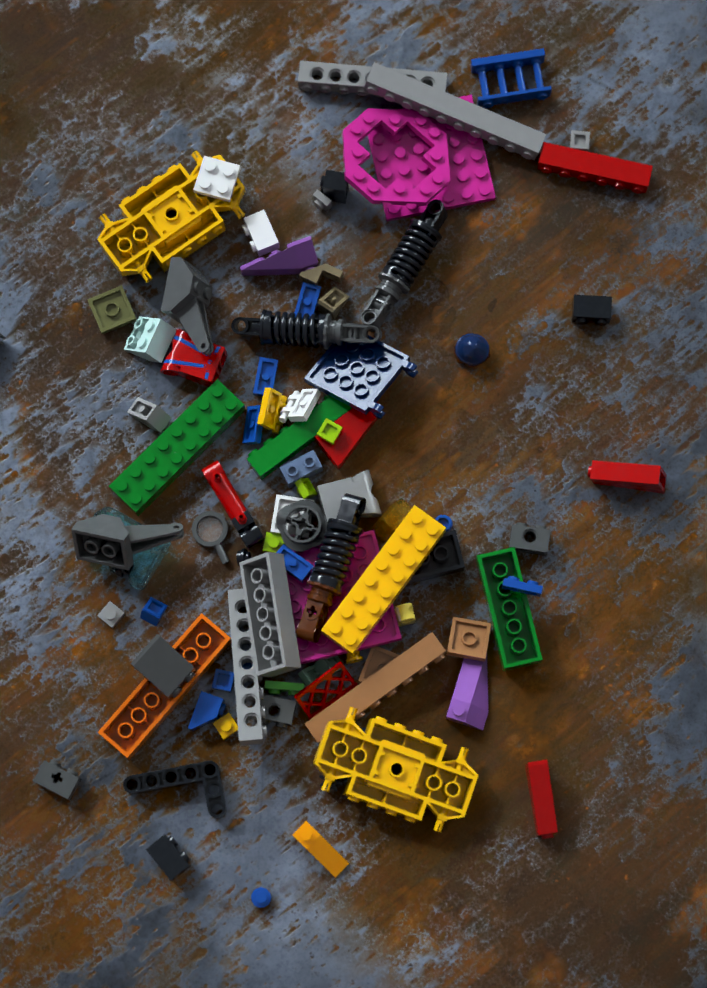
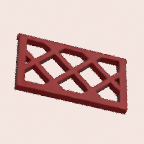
(312, 689)

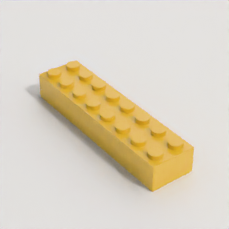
(383, 580)

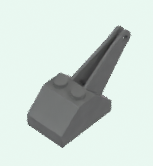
(185, 300)
(111, 543)

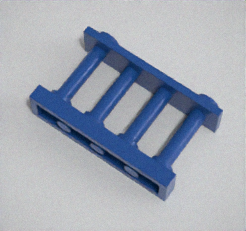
(516, 61)

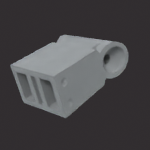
(331, 495)

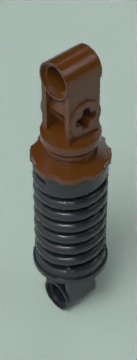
(329, 568)

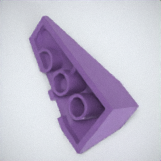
(293, 260)
(470, 695)

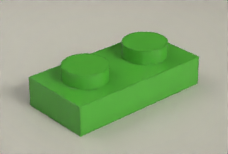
(276, 687)

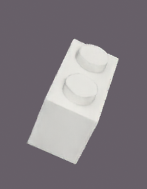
(261, 233)

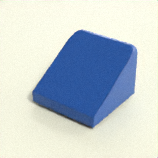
(153, 611)

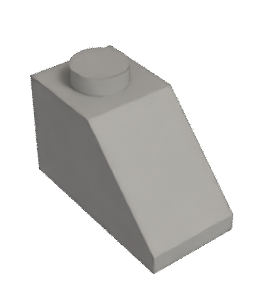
(149, 414)

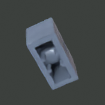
(302, 467)

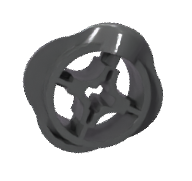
(295, 543)

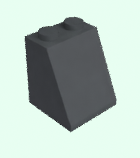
(164, 667)

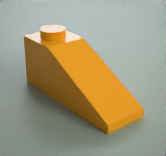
(320, 849)

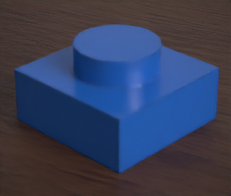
(223, 680)

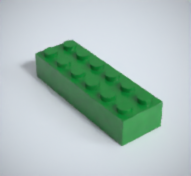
(508, 610)

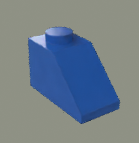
(206, 710)

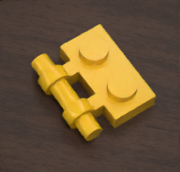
(270, 410)

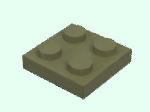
(112, 309)

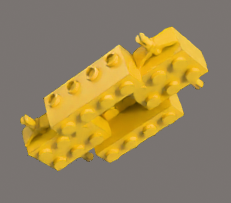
(150, 233)
(368, 762)

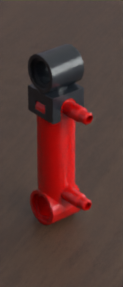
(232, 504)

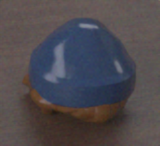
(471, 350)

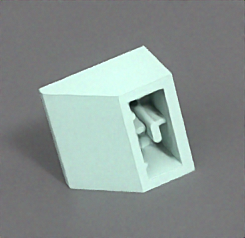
(150, 339)

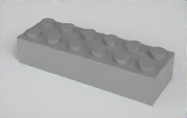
(270, 614)

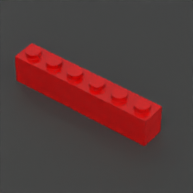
(594, 167)

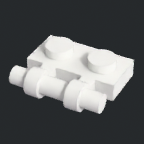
(299, 405)

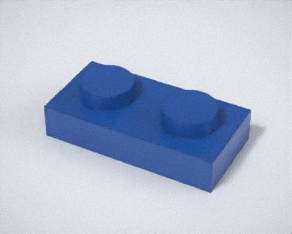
(308, 299)
(265, 375)
(252, 430)
(295, 564)
(513, 584)

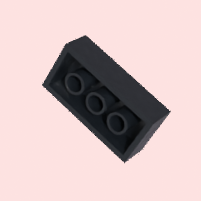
(442, 560)

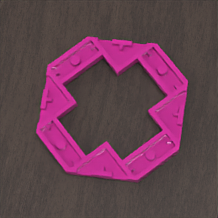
(398, 192)

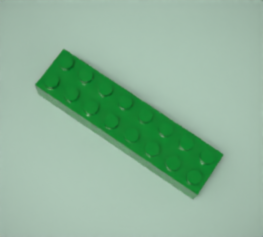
(177, 447)

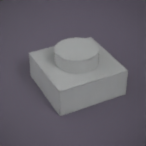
(580, 140)
(322, 201)
(111, 614)

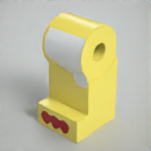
(405, 614)

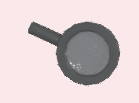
(211, 531)

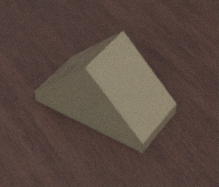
(332, 302)

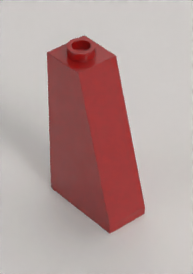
(355, 428)
(628, 475)
(541, 798)

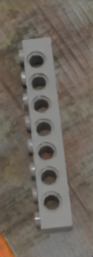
(346, 72)
(255, 734)

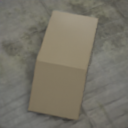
(315, 274)

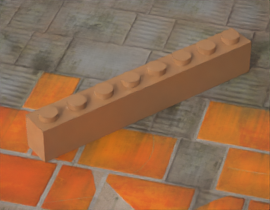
(380, 684)

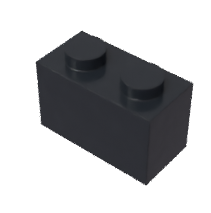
(334, 186)
(591, 309)
(168, 857)

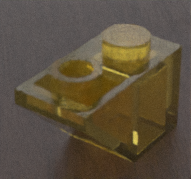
(391, 520)

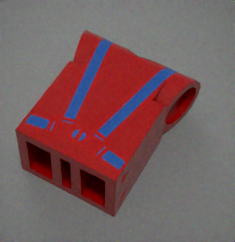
(192, 364)

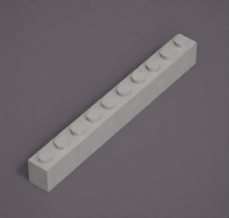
(454, 111)

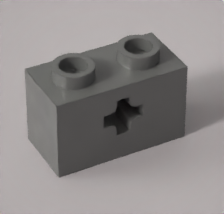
(46, 776)

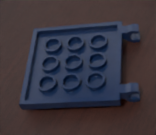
(359, 373)

